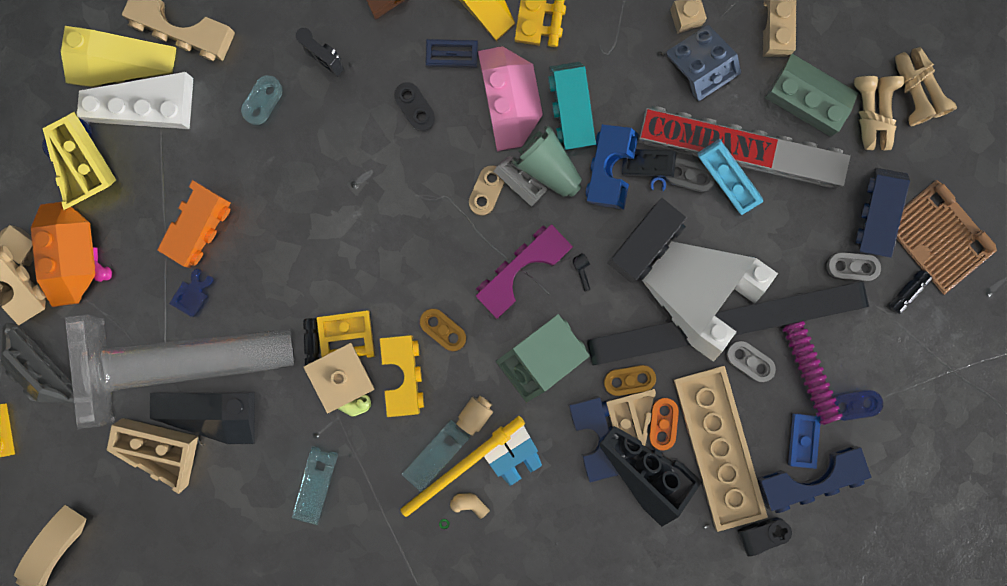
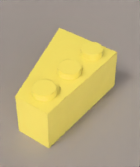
(76, 160)

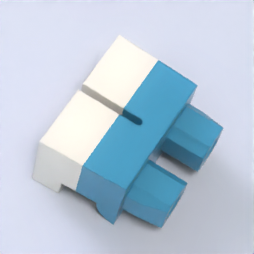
(524, 451)

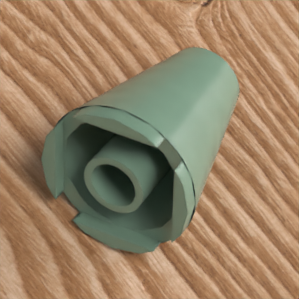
(548, 163)

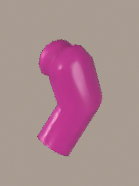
(101, 273)

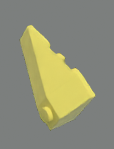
(104, 58)

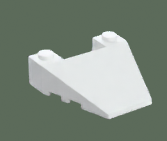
(696, 283)

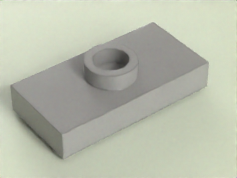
(520, 182)

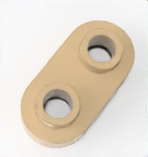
(487, 190)

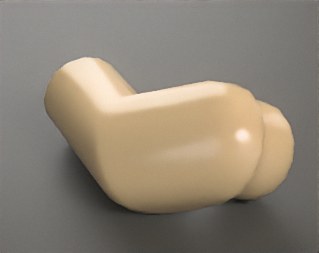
(469, 502)

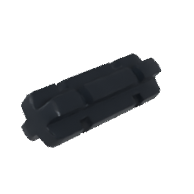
(910, 291)
(311, 340)

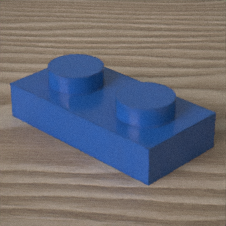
(804, 441)

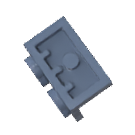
(705, 61)

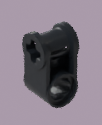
(760, 537)

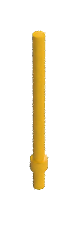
(499, 436)

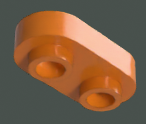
(664, 423)

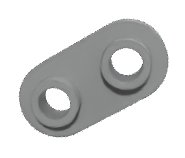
(852, 266)
(750, 361)

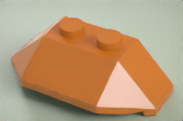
(62, 253)

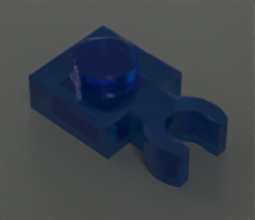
(189, 296)

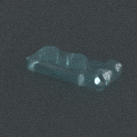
(435, 456)
(314, 486)

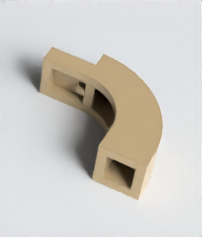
(49, 547)

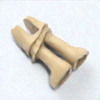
(912, 80)
(884, 120)

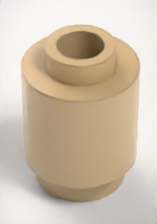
(474, 415)

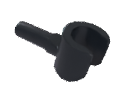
(581, 262)

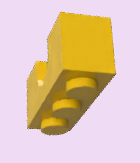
(402, 352)

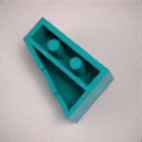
(572, 105)

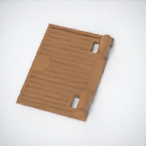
(942, 237)

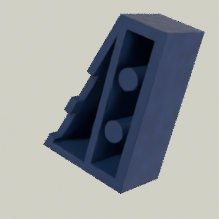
(883, 212)

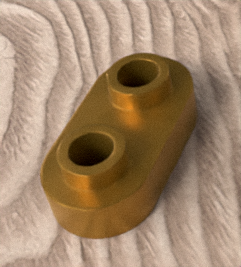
(442, 331)
(629, 380)

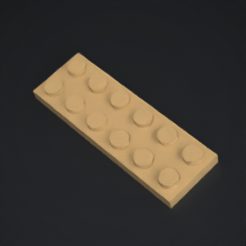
(720, 448)

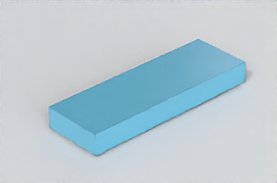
(730, 177)

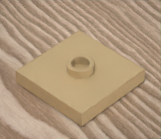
(339, 378)

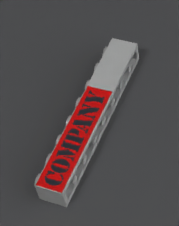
(749, 149)

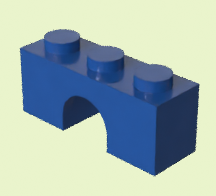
(612, 145)

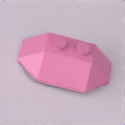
(510, 96)

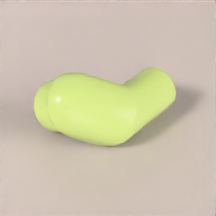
(357, 406)

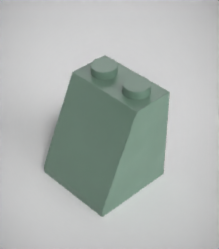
(543, 358)

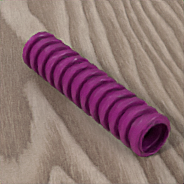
(812, 372)

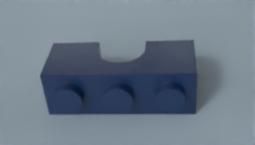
(591, 415)

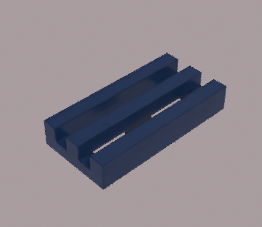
(451, 63)

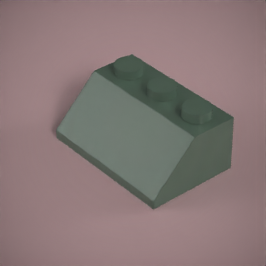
(812, 96)

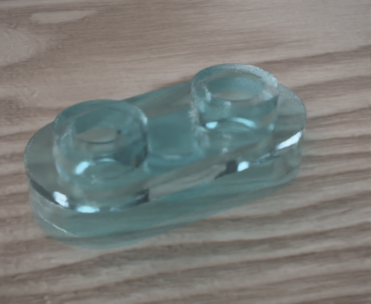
(259, 99)

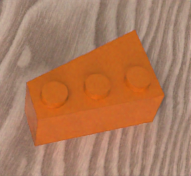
(194, 225)

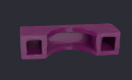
(546, 248)

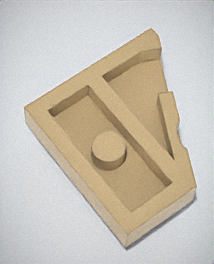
(632, 413)

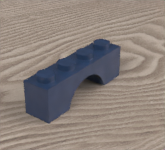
(843, 469)

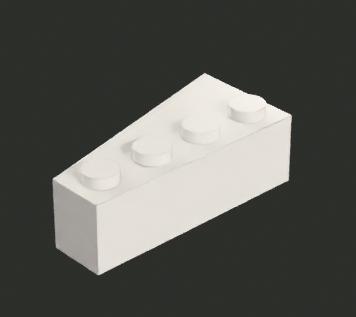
(144, 102)

